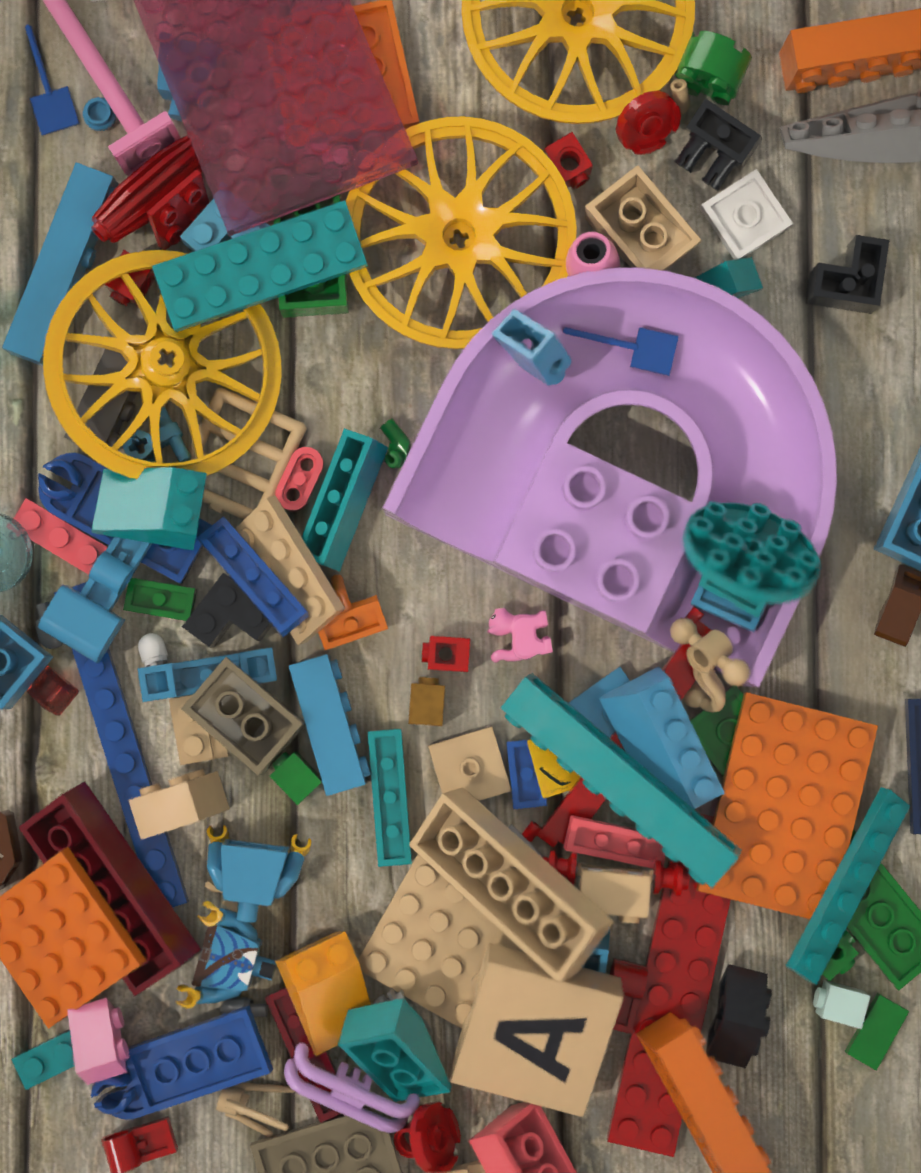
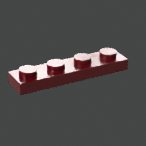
(294, 1034)

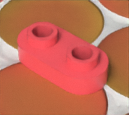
(296, 478)

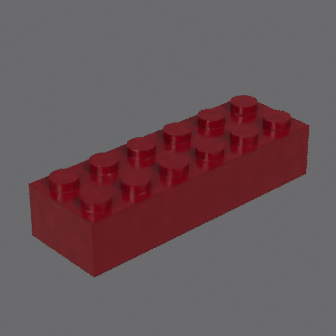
(85, 827)

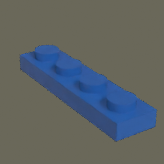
(253, 576)

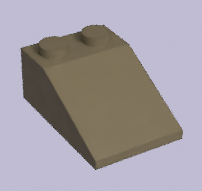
(244, 716)

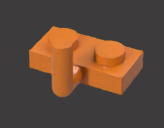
(355, 621)

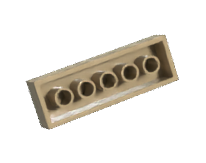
(511, 884)

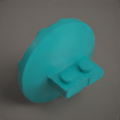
(750, 555)

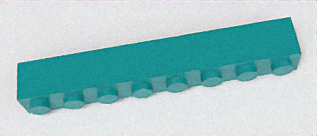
(621, 780)

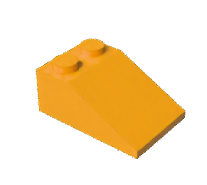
(323, 986)

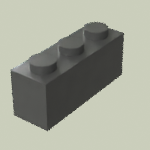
(109, 419)

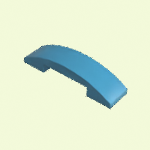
(186, 677)

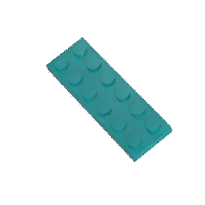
(259, 266)

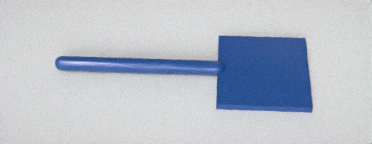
(53, 108)
(652, 350)

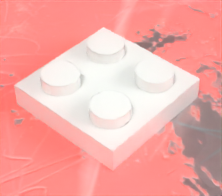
(746, 215)

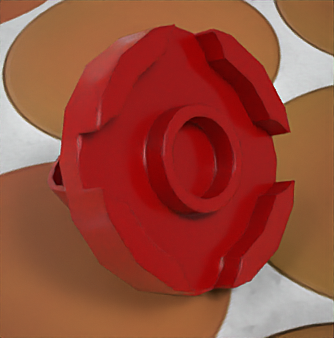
(648, 122)
(432, 1138)

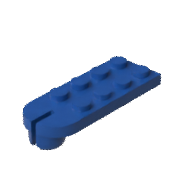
(79, 505)
(186, 1065)

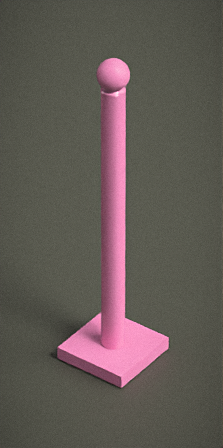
(142, 138)

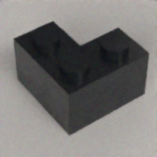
(856, 284)
(223, 607)
(739, 1016)

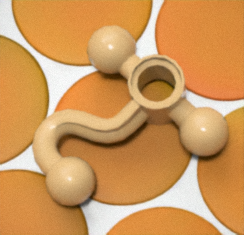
(704, 656)

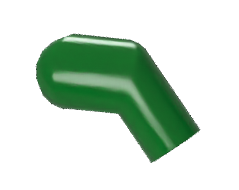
(398, 446)

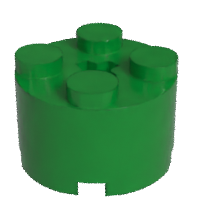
(713, 67)

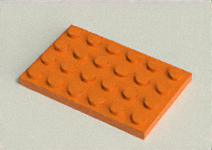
(789, 802)

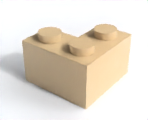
(183, 803)

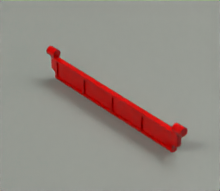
(582, 801)

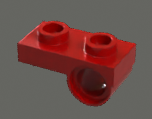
(633, 982)
(139, 1144)

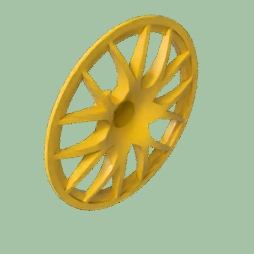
(598, 28)
(463, 216)
(156, 382)

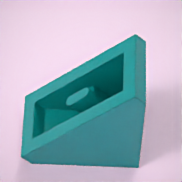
(734, 276)

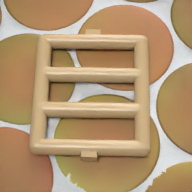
(297, 430)

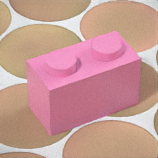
(98, 1041)

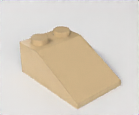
(641, 223)

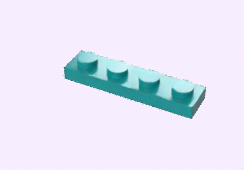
(389, 797)

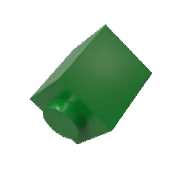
(295, 776)

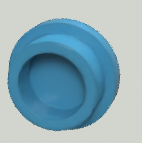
(98, 114)

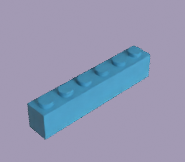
(61, 261)

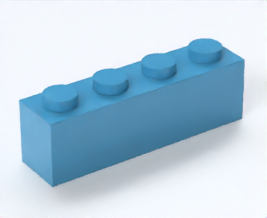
(328, 724)

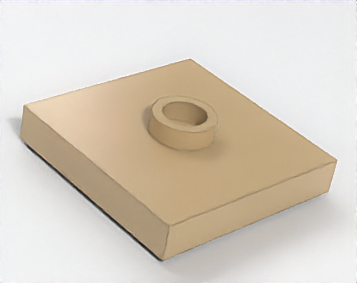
(471, 763)

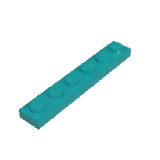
(848, 885)

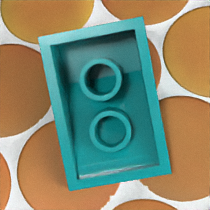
(153, 509)
(394, 1049)

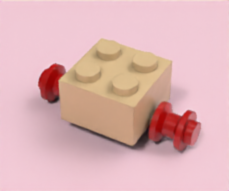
(620, 889)

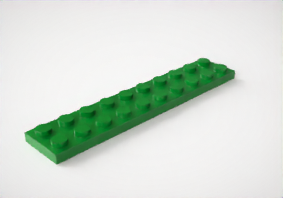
(886, 918)

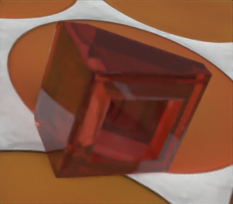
(52, 691)

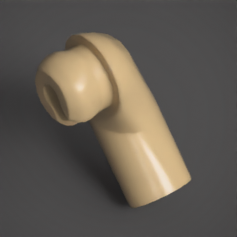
(680, 94)

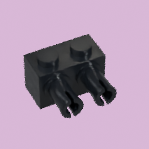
(723, 132)

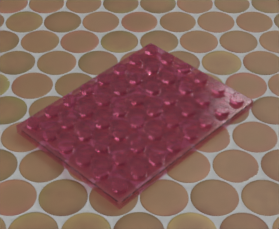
(276, 101)

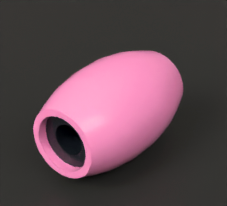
(591, 253)

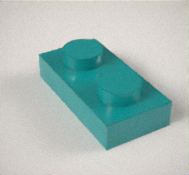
(45, 1060)

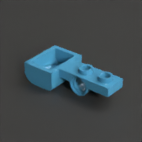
(86, 617)

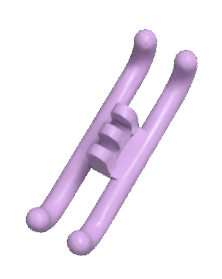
(347, 1093)

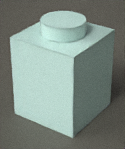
(841, 1003)

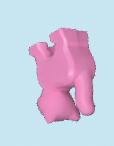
(524, 638)

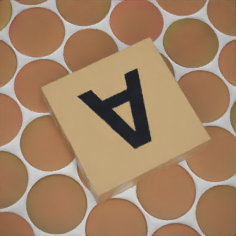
(535, 1034)

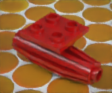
(161, 191)

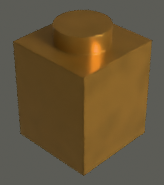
(427, 702)

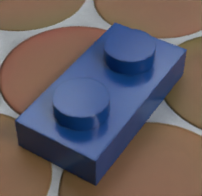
(523, 778)

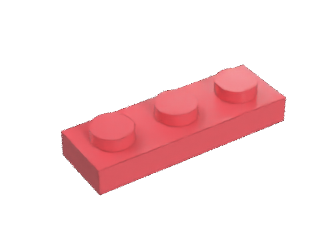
(59, 536)
(611, 842)

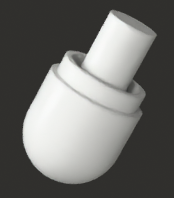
(152, 650)

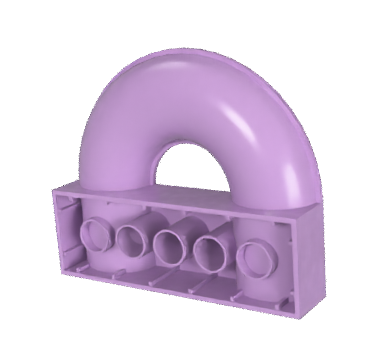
(512, 492)

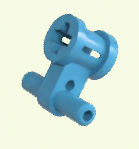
(169, 434)

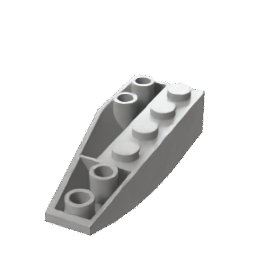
(868, 133)

